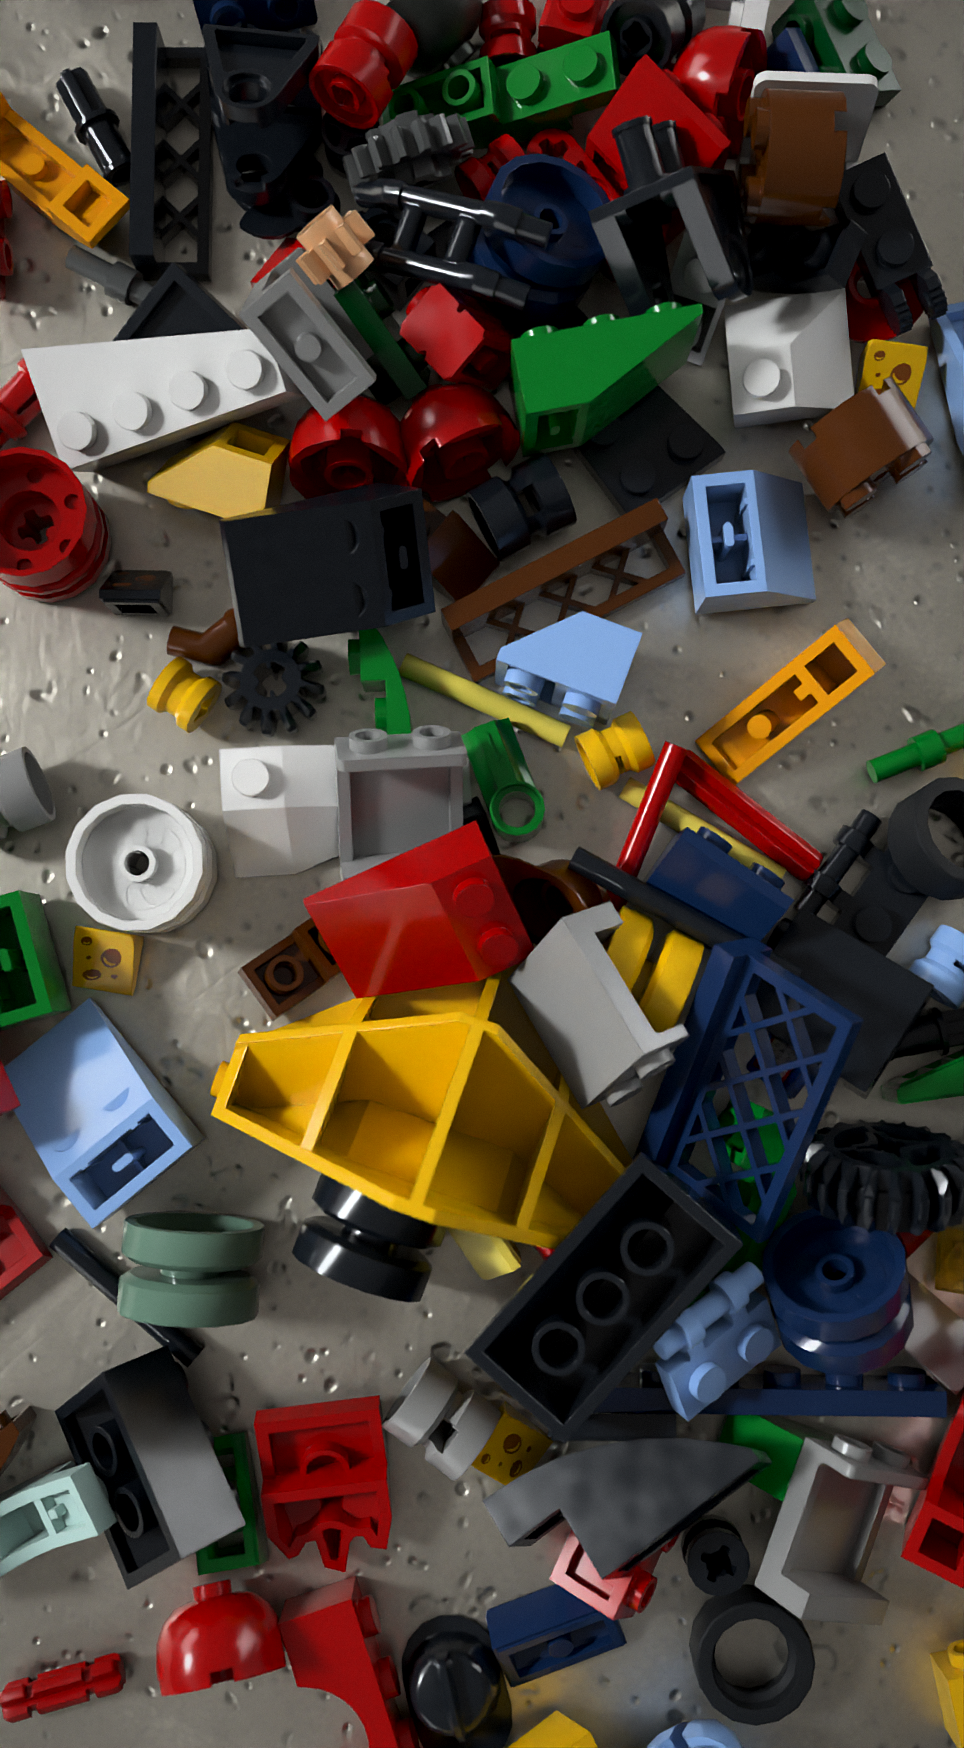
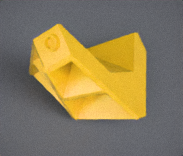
(430, 1109)

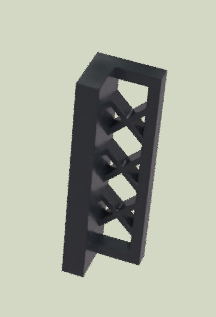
(150, 151)

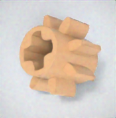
(335, 247)

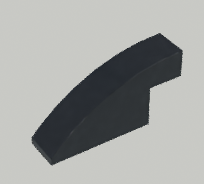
(623, 1496)

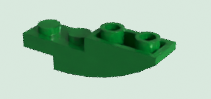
(520, 95)

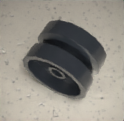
(366, 1243)

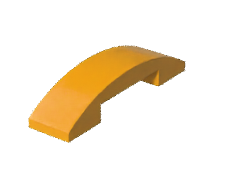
(54, 184)

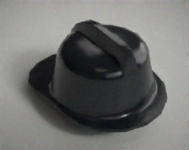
(455, 1686)

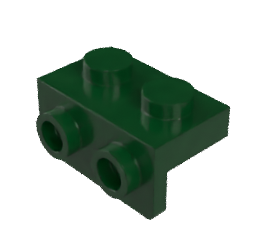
(842, 40)
(394, 361)

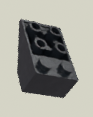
(329, 564)

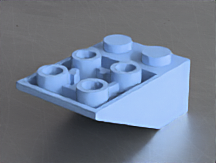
(97, 1113)

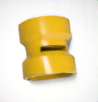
(615, 750)

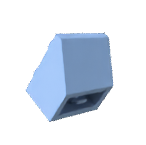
(747, 542)
(570, 666)

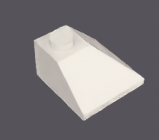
(788, 357)

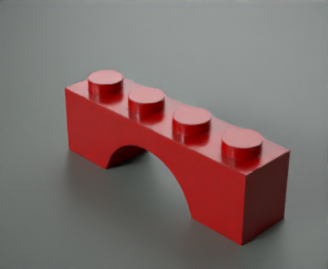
(936, 1523)
(336, 1651)

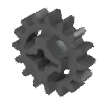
(411, 150)

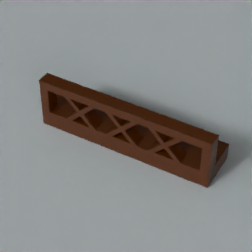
(559, 569)

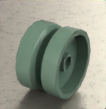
(190, 1269)

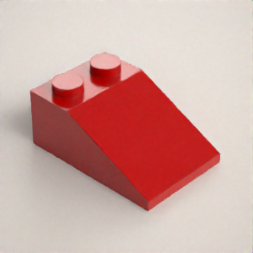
(423, 918)

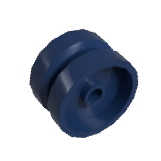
(565, 268)
(838, 1293)

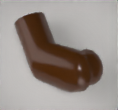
(210, 647)

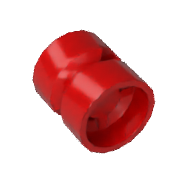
(363, 64)

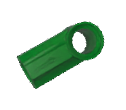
(503, 776)

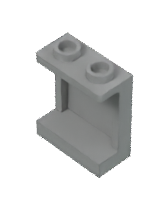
(309, 336)
(396, 792)
(589, 1012)
(831, 1527)

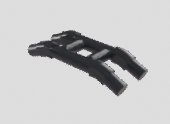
(470, 216)

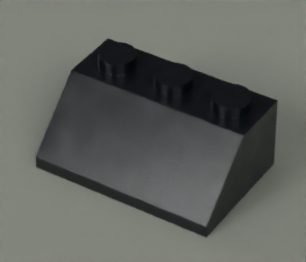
(155, 1464)

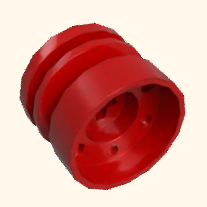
(41, 494)

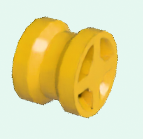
(184, 694)

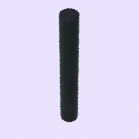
(107, 1280)

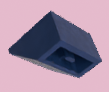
(706, 878)

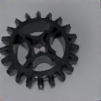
(885, 1177)

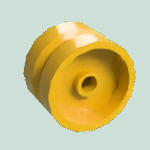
(664, 980)

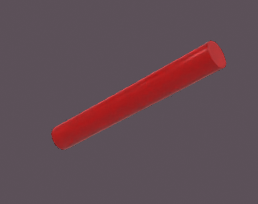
(649, 813)

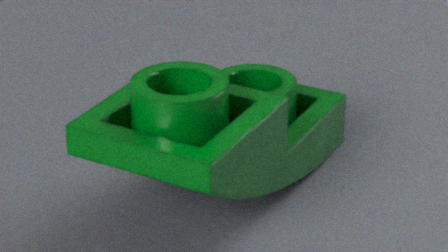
(379, 673)

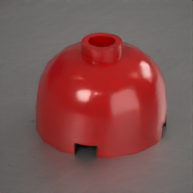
(720, 72)
(454, 438)
(347, 450)
(218, 1640)

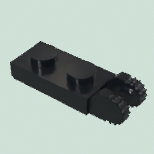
(893, 244)

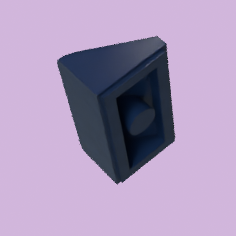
(548, 1633)

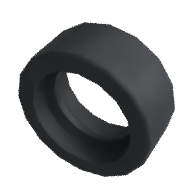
(912, 841)
(763, 1702)

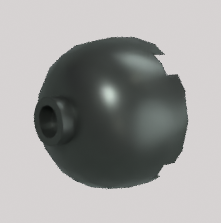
(441, 31)

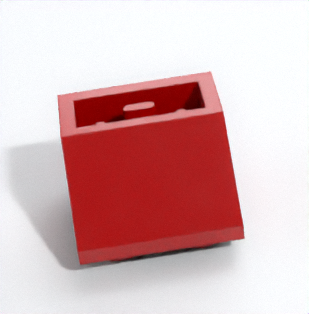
(663, 98)

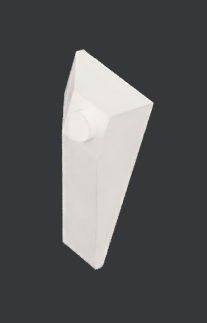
(283, 807)

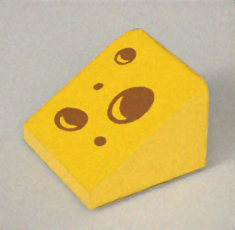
(892, 359)
(106, 960)
(512, 1447)

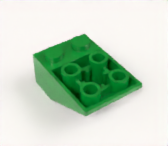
(586, 376)
(29, 965)

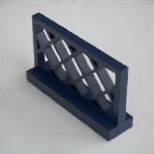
(688, 1088)

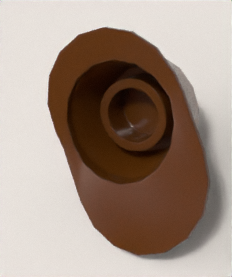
(547, 892)

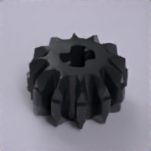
(252, 694)

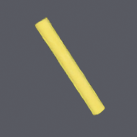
(484, 699)
(680, 818)

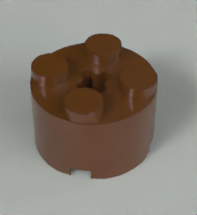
(793, 157)
(862, 447)

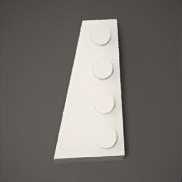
(151, 392)

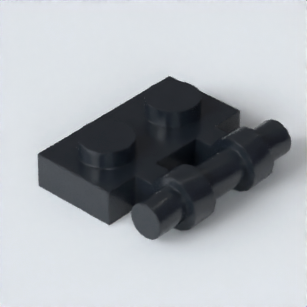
(880, 902)

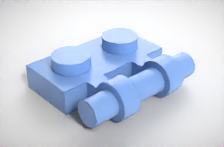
(716, 1341)

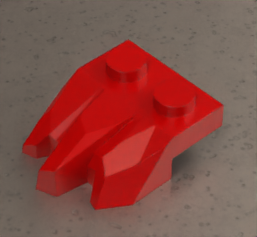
(325, 1476)

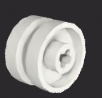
(105, 856)

